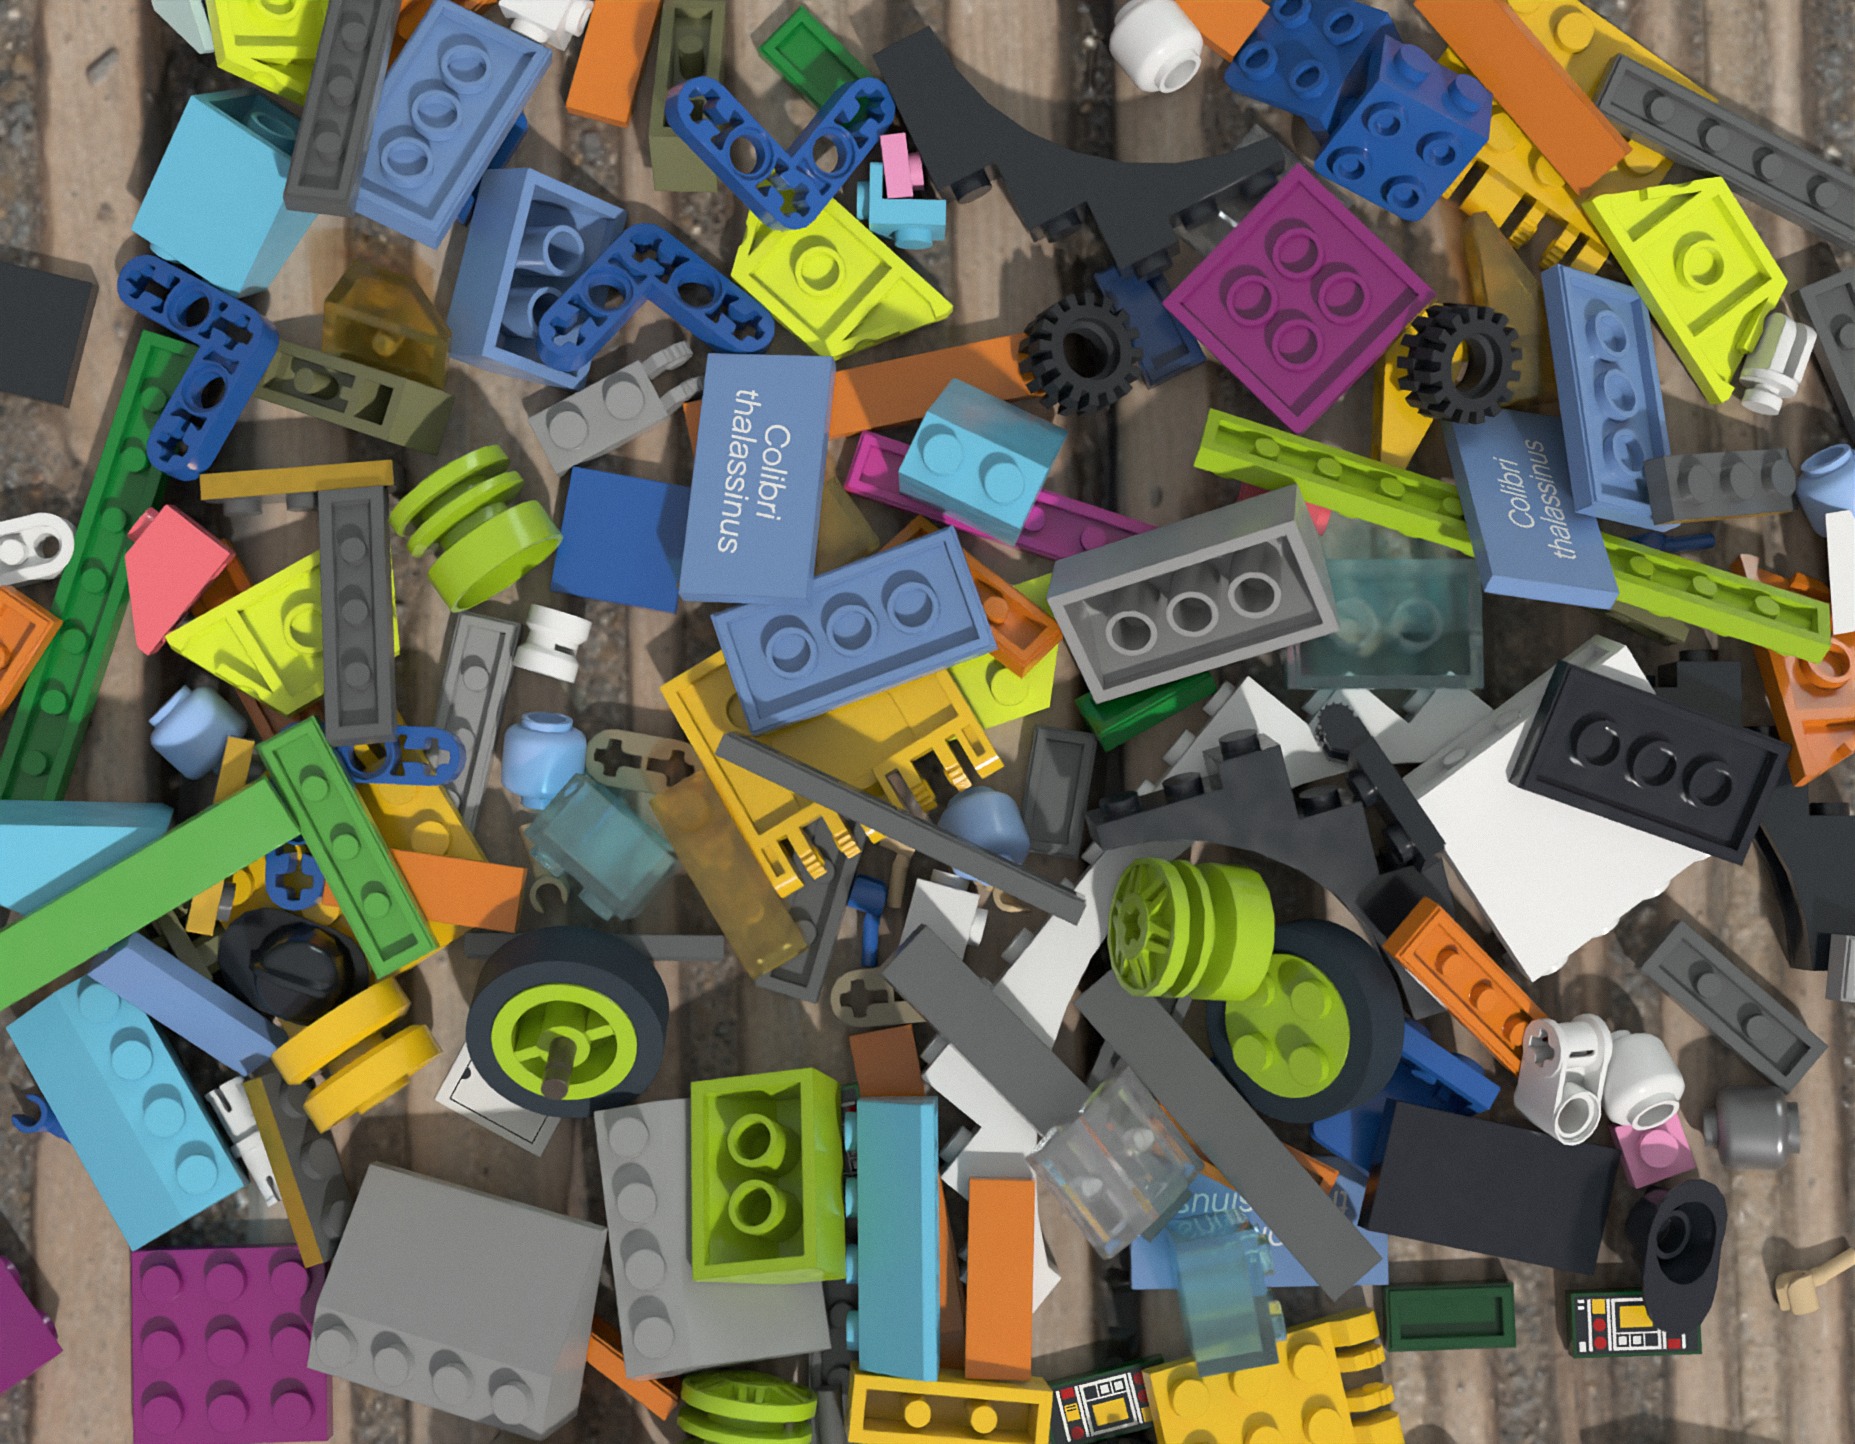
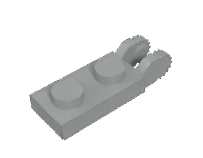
(613, 410)

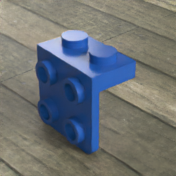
(1310, 59)
(1407, 131)
(1422, 1077)

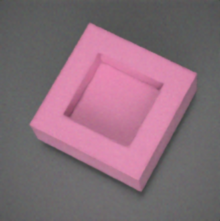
(900, 169)
(1653, 1152)

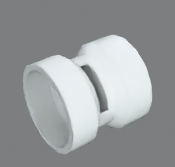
(552, 643)

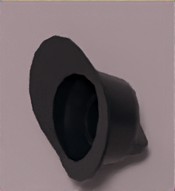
(290, 965)
(1678, 1246)

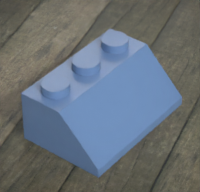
(519, 258)

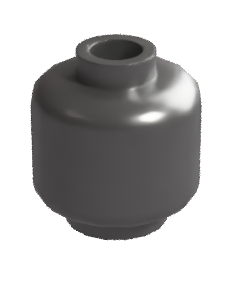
(1752, 1127)

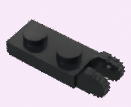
(1378, 784)

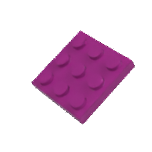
(1299, 300)
(226, 1346)

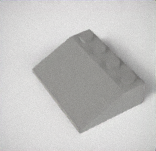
(461, 1302)
(664, 1315)

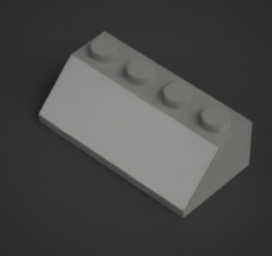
(1194, 594)

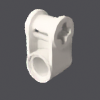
(1560, 1082)

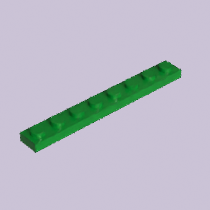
(93, 584)

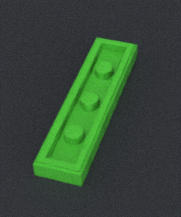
(347, 846)

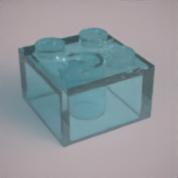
(603, 847)
(1222, 1291)

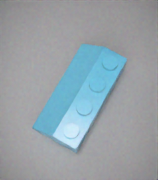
(127, 1108)
(896, 1236)

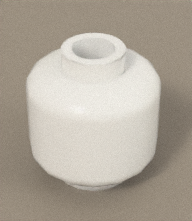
(1156, 45)
(1641, 1082)

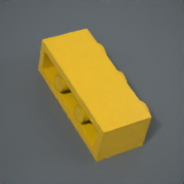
(946, 1410)

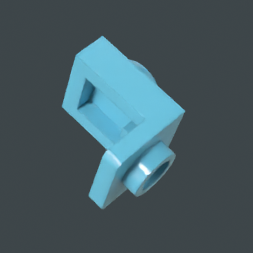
(907, 221)

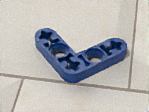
(794, 167)
(641, 283)
(216, 358)
(415, 774)

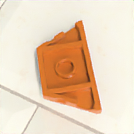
(1808, 699)

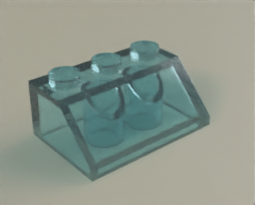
(1399, 630)

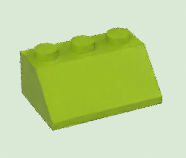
(767, 1179)

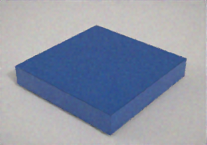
(622, 540)

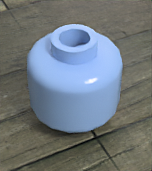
(1827, 485)
(194, 729)
(541, 757)
(989, 821)

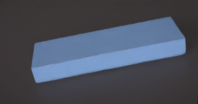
(187, 1003)

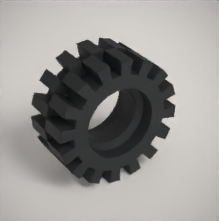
(1106, 336)
(1487, 368)

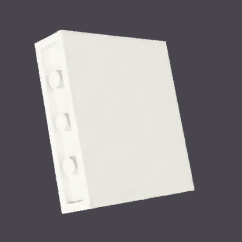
(1530, 863)

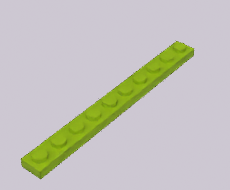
(1433, 511)

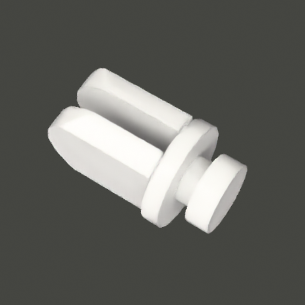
(1776, 363)

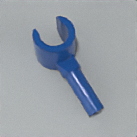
(1675, 544)
(869, 896)
(46, 1123)

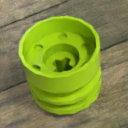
(468, 517)
(1190, 930)
(745, 1408)

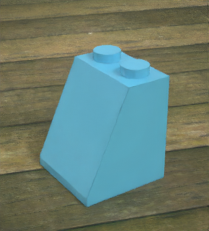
(222, 192)
(980, 460)
(62, 843)

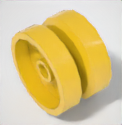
(357, 1054)

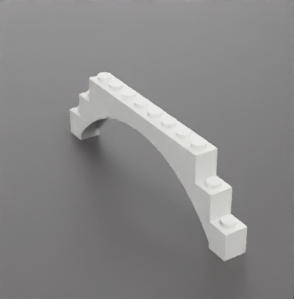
(1051, 960)

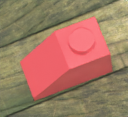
(169, 571)

